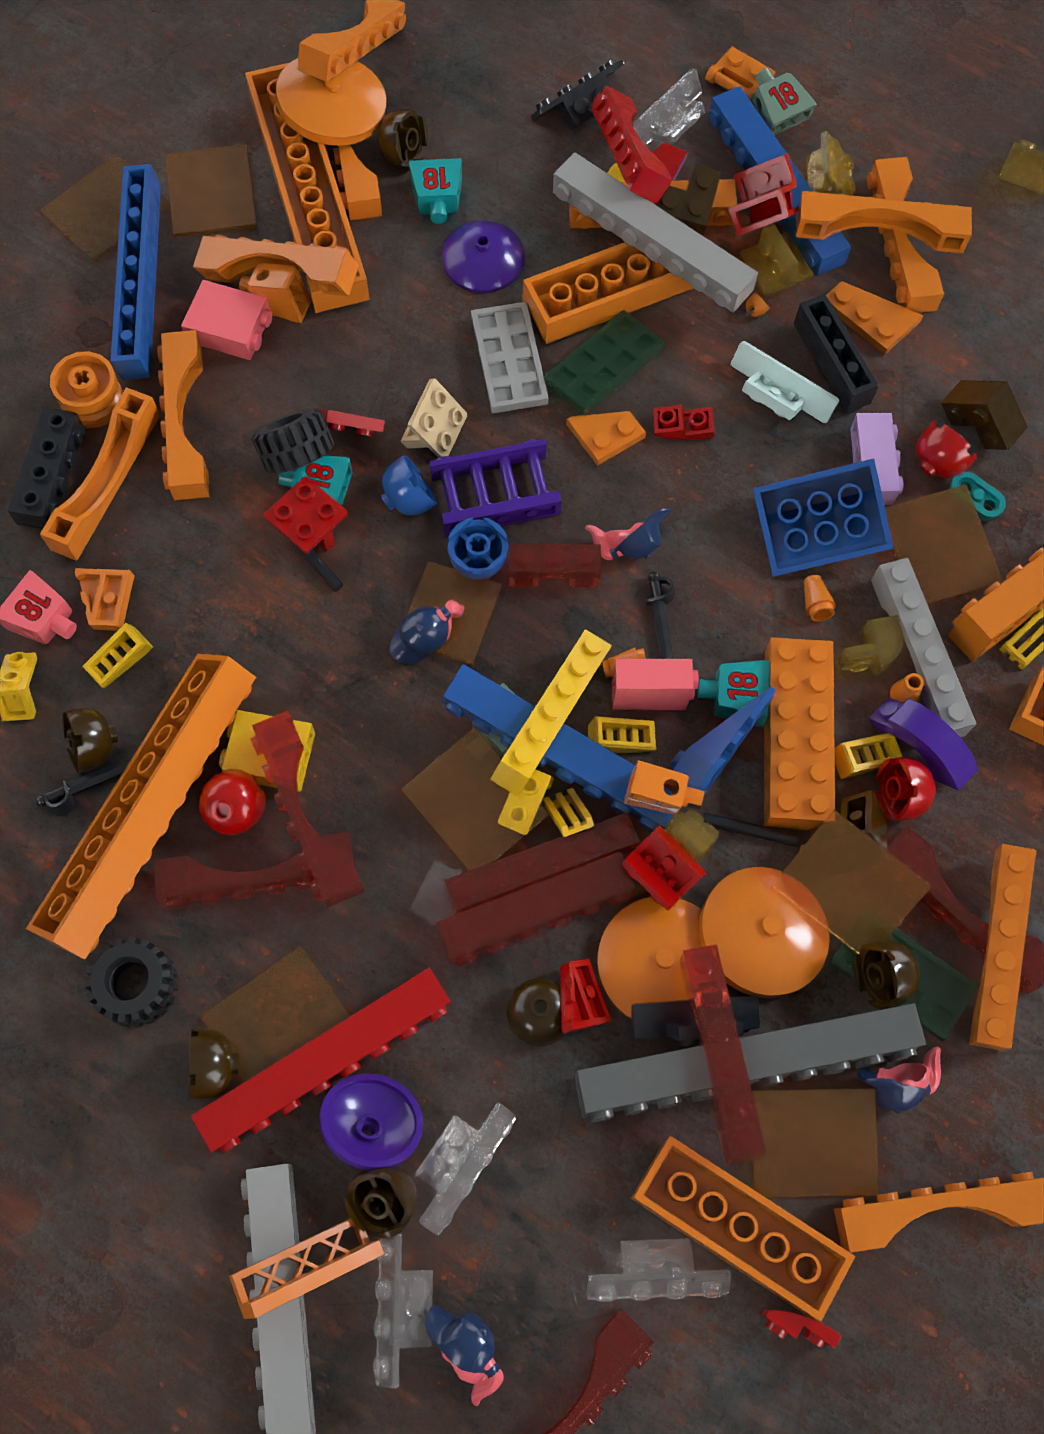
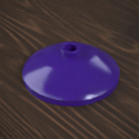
(485, 266)
(375, 1106)

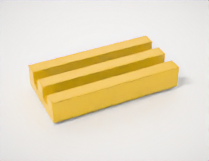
(1016, 654)
(564, 801)

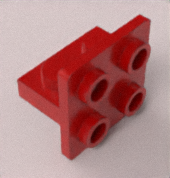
(307, 516)
(663, 868)

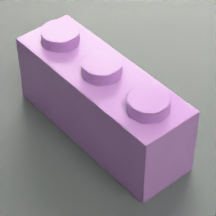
(875, 437)

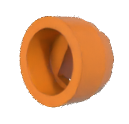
(758, 304)

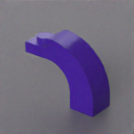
(931, 737)

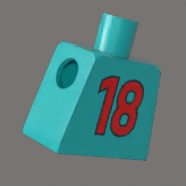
(436, 187)
(328, 473)
(736, 686)

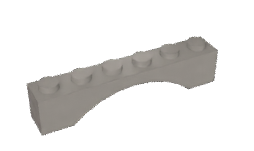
(902, 596)

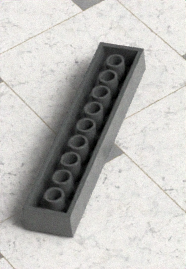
(768, 1059)

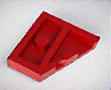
(364, 425)
(581, 997)

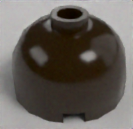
(402, 137)
(88, 738)
(886, 973)
(536, 1012)
(210, 1063)
(381, 1200)

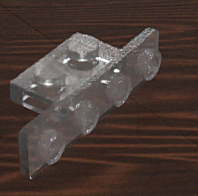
(672, 111)
(458, 1161)
(658, 1270)
(402, 1310)

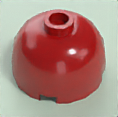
(943, 452)
(905, 788)
(232, 802)

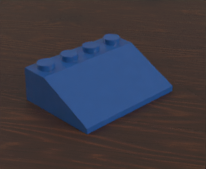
(823, 517)

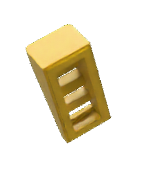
(110, 648)
(609, 724)
(849, 762)

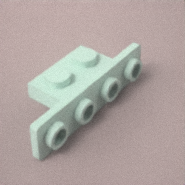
(780, 386)

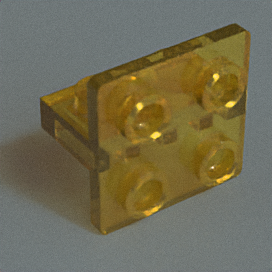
(1024, 167)
(830, 168)
(776, 261)

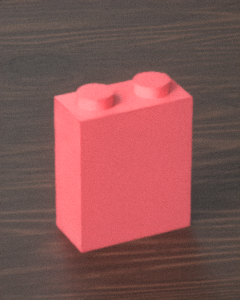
(228, 319)
(653, 684)

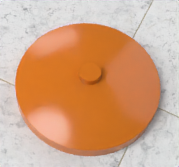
(331, 111)
(761, 935)
(643, 953)

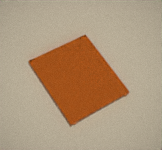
(478, 598)

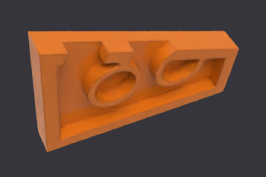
(873, 317)

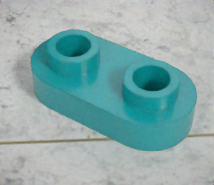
(981, 494)

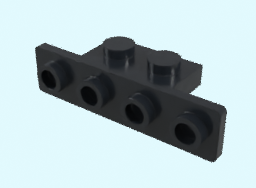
(577, 102)
(678, 1020)

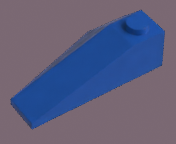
(712, 752)

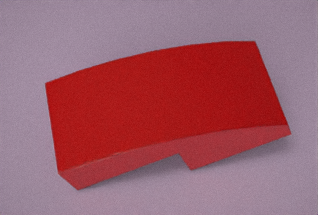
(683, 424)
(790, 1323)

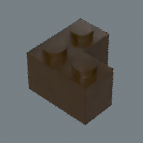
(694, 203)
(989, 409)
(866, 814)

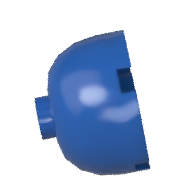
(406, 489)
(478, 548)

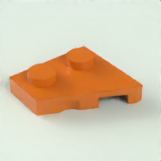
(606, 433)
(105, 596)

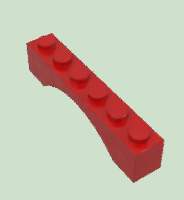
(638, 165)

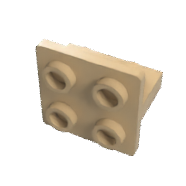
(435, 421)

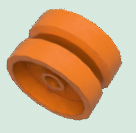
(87, 387)

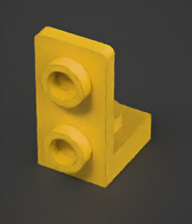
(15, 679)
(521, 810)

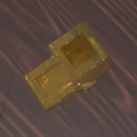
(881, 647)

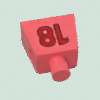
(36, 611)

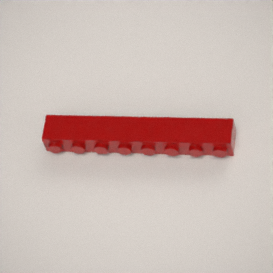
(320, 1060)

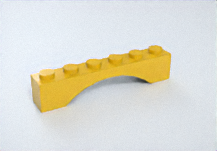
(550, 713)

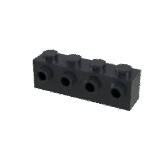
(835, 353)
(46, 467)

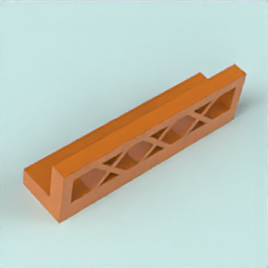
(309, 1280)

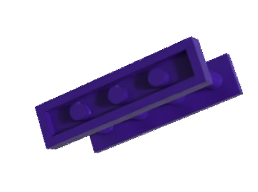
(505, 513)

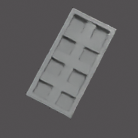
(509, 357)

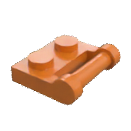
(736, 70)

